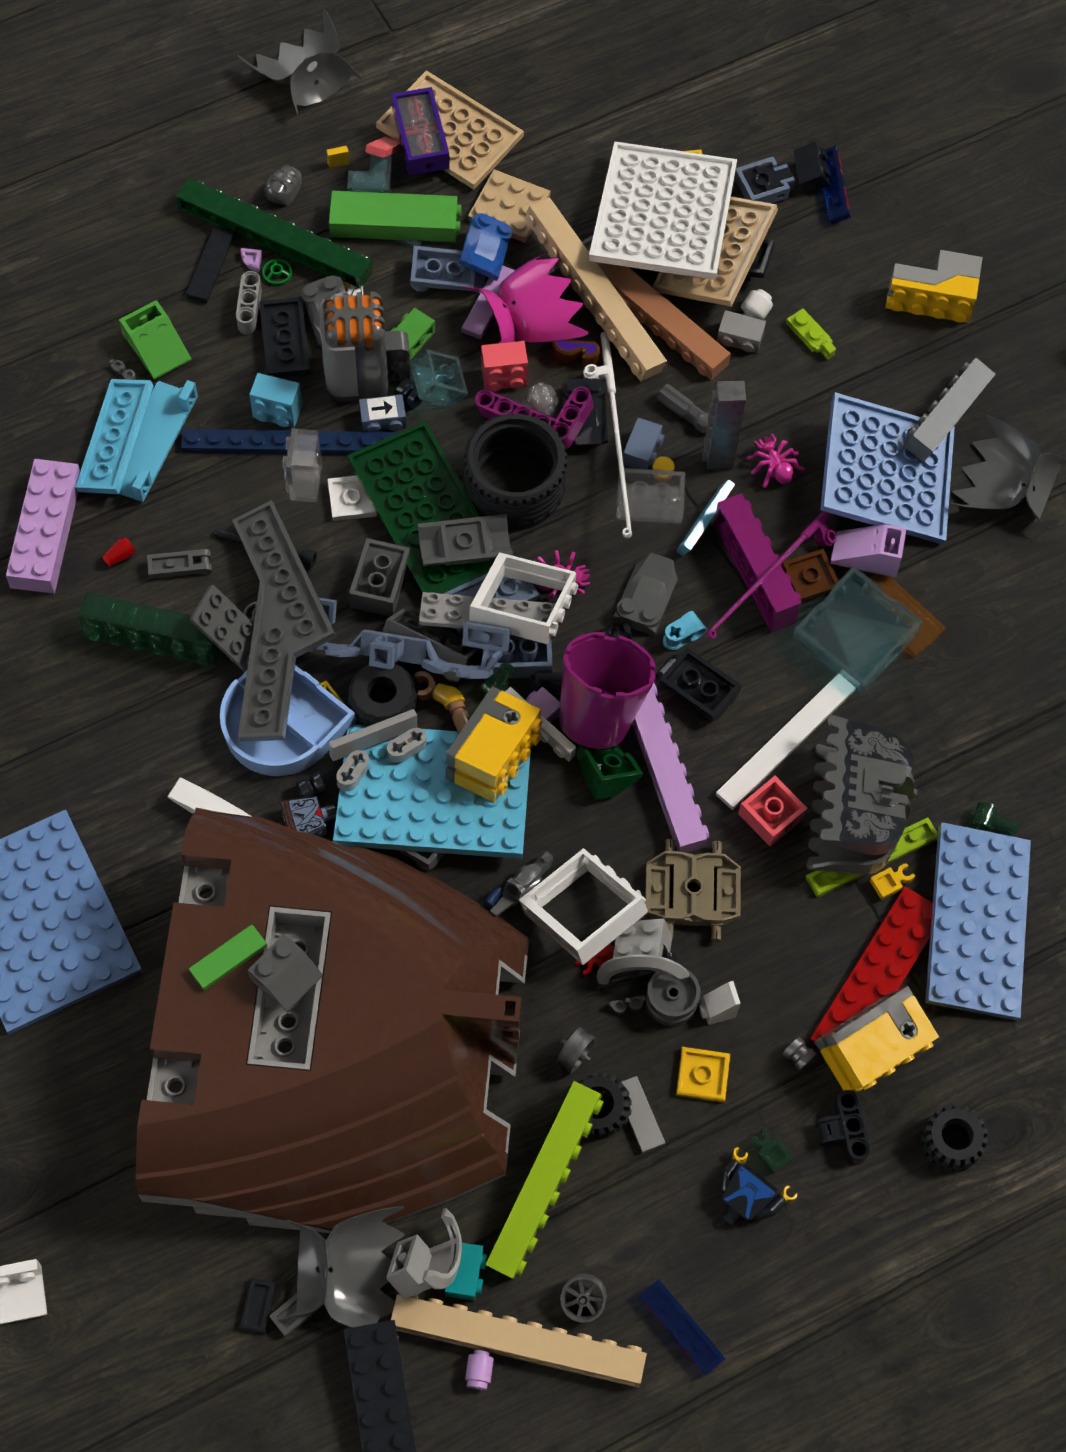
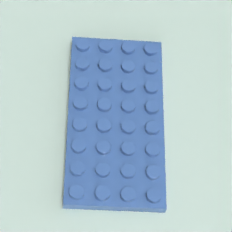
(978, 922)

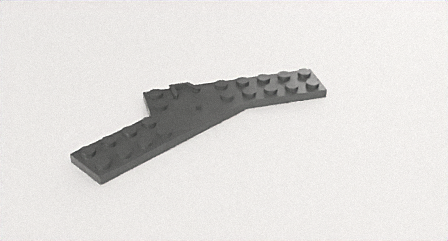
(285, 623)

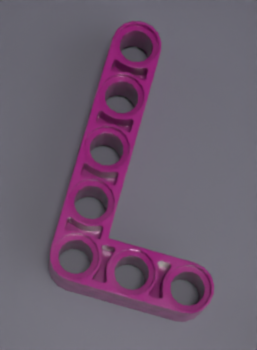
(561, 424)

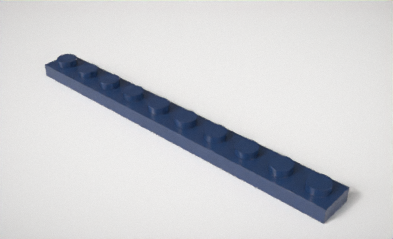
(273, 441)

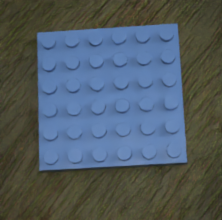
(877, 478)

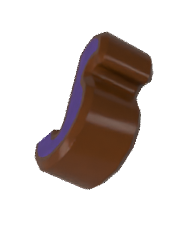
(572, 351)

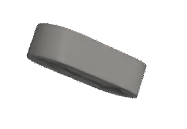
(406, 745)
(349, 768)

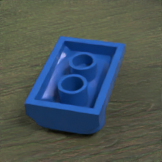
(485, 245)

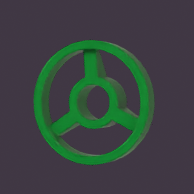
(277, 274)

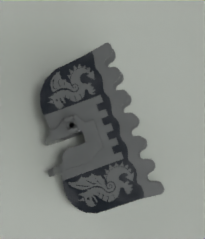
(863, 798)

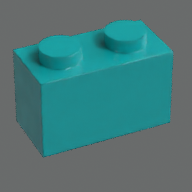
(467, 1279)

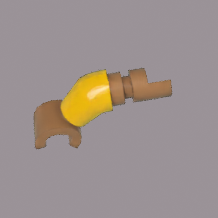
(446, 695)

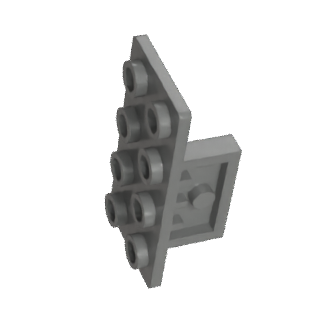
(224, 626)

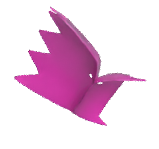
(538, 309)

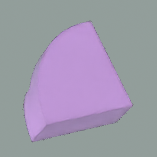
(251, 258)

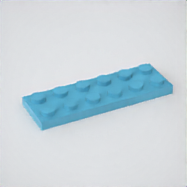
(114, 436)

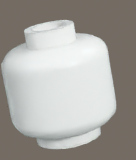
(757, 304)

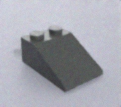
(379, 577)

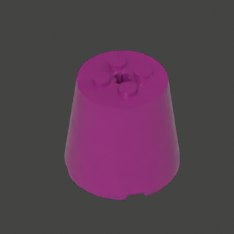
(603, 688)

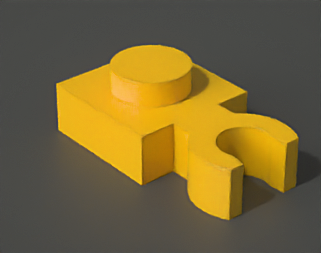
(888, 883)

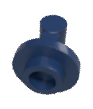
(494, 897)

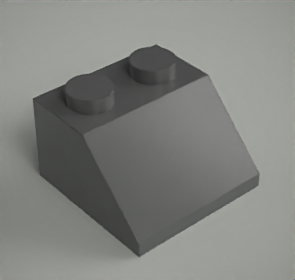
(284, 973)

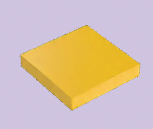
(703, 1074)

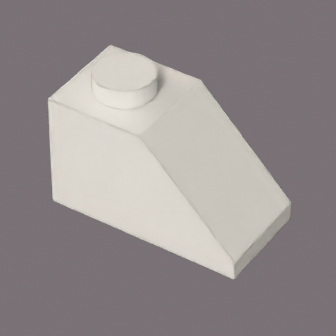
(720, 1004)

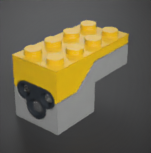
(940, 293)

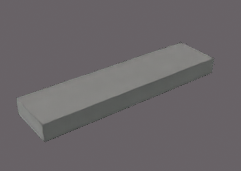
(372, 735)

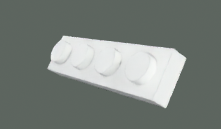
(550, 734)

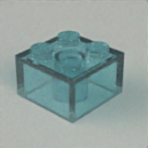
(438, 378)

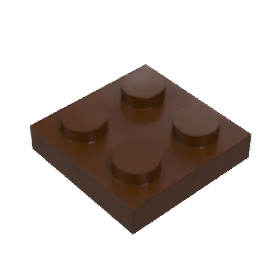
(811, 574)

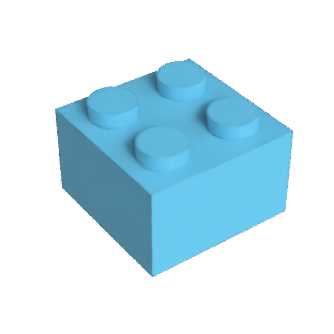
(275, 400)

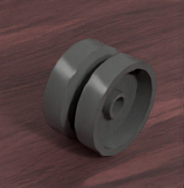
(670, 1009)

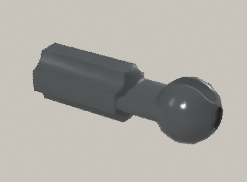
(683, 407)

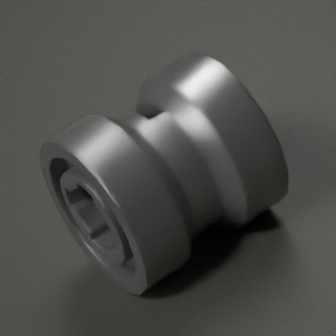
(799, 1054)

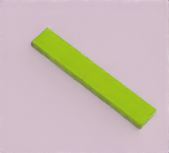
(912, 839)

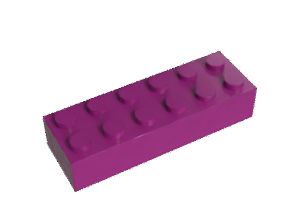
(753, 557)

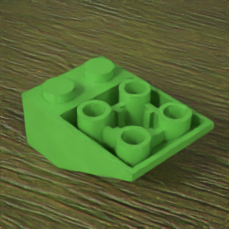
(154, 339)

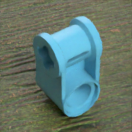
(683, 631)

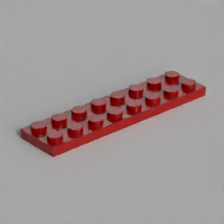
(884, 960)

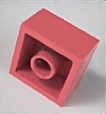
(504, 365)
(772, 811)

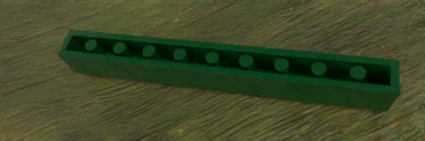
(274, 233)

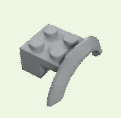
(642, 949)
(420, 1268)

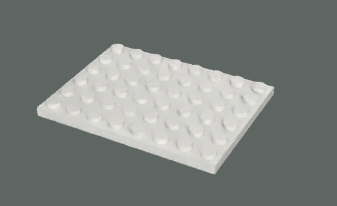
(663, 210)

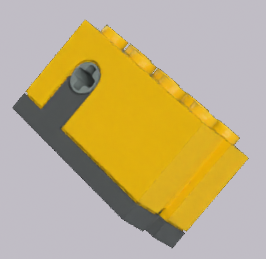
(493, 744)
(877, 1040)

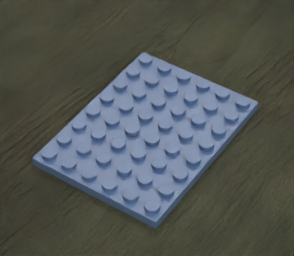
(54, 925)

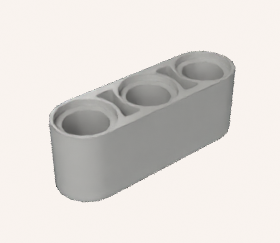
(249, 291)

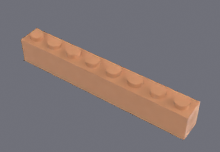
(668, 321)

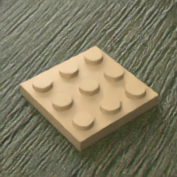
(508, 201)

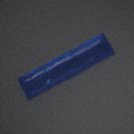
(836, 193)
(682, 1327)

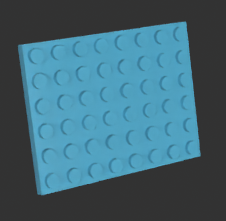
(421, 811)

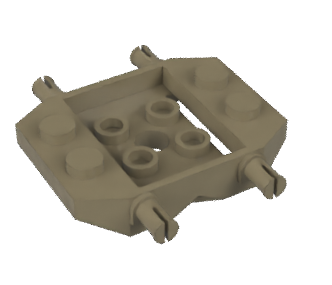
(698, 906)

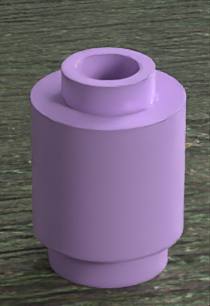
(479, 1370)

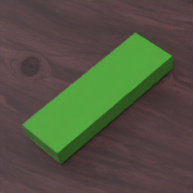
(228, 957)

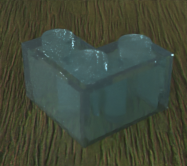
(375, 180)

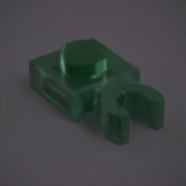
(773, 1153)

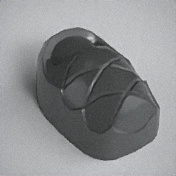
(283, 185)

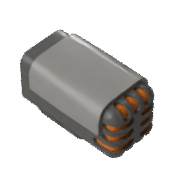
(357, 349)

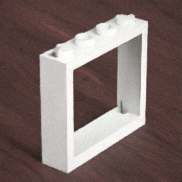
(530, 572)
(560, 880)

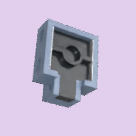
(764, 181)

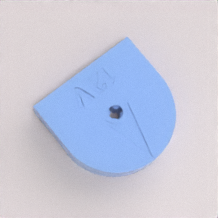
(312, 723)

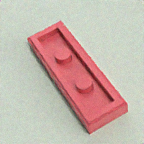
(383, 147)

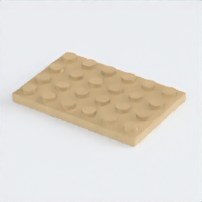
(473, 133)
(743, 235)

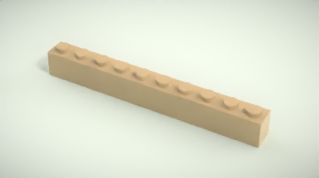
(595, 289)
(519, 1340)

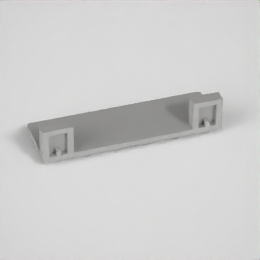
(454, 610)

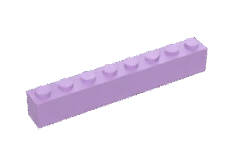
(669, 776)

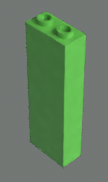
(394, 216)

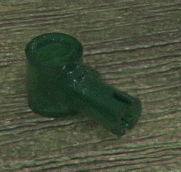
(499, 680)
(987, 819)

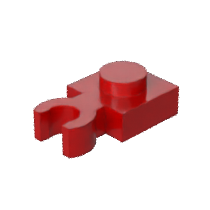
(600, 958)

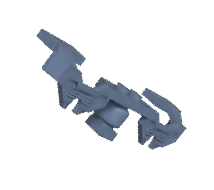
(388, 648)

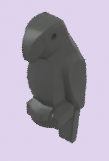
(522, 883)

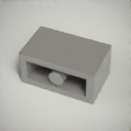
(741, 331)

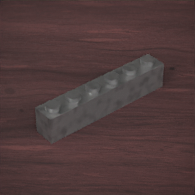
(724, 425)

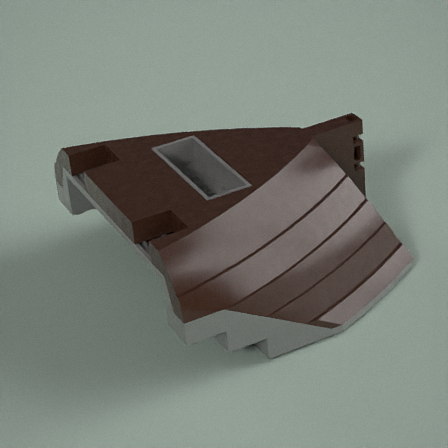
(386, 1048)

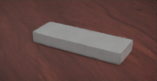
(642, 1118)

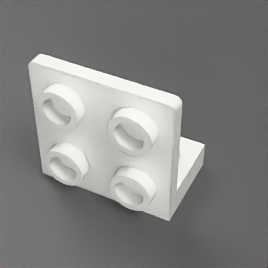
(21, 1292)

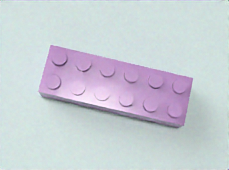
(43, 526)

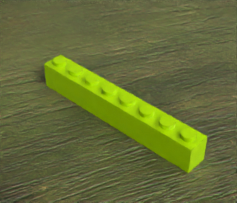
(544, 1179)

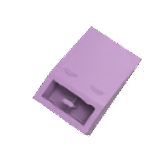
(870, 549)

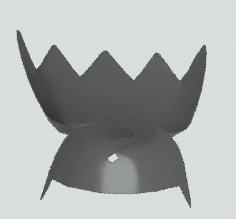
(305, 64)
(1008, 464)
(358, 1267)

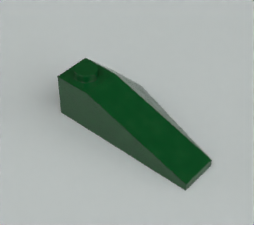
(606, 770)

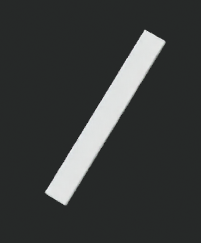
(785, 741)

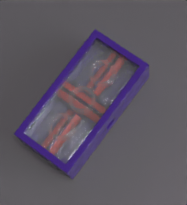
(420, 131)

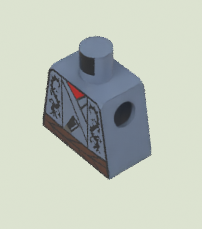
(307, 815)

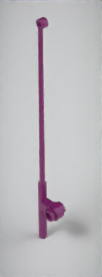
(823, 537)

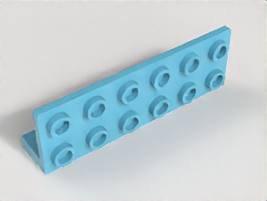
(160, 426)

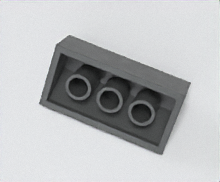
(445, 643)

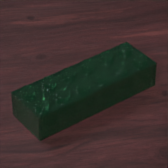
(145, 629)

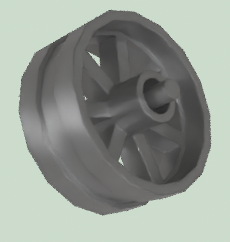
(575, 1050)
(583, 1298)

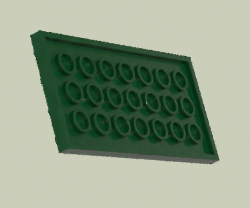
(414, 485)

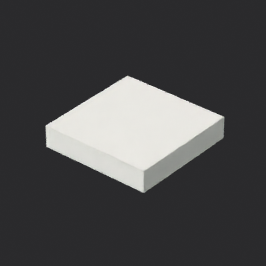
(349, 499)

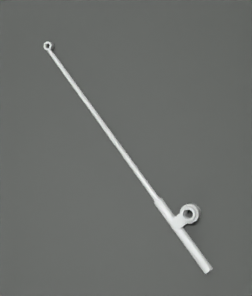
(606, 373)

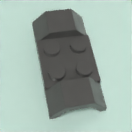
(464, 540)

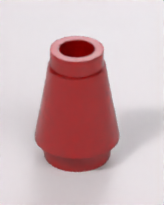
(119, 552)

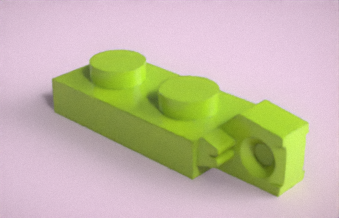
(811, 333)

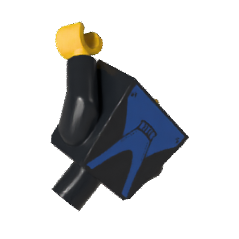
(749, 1192)

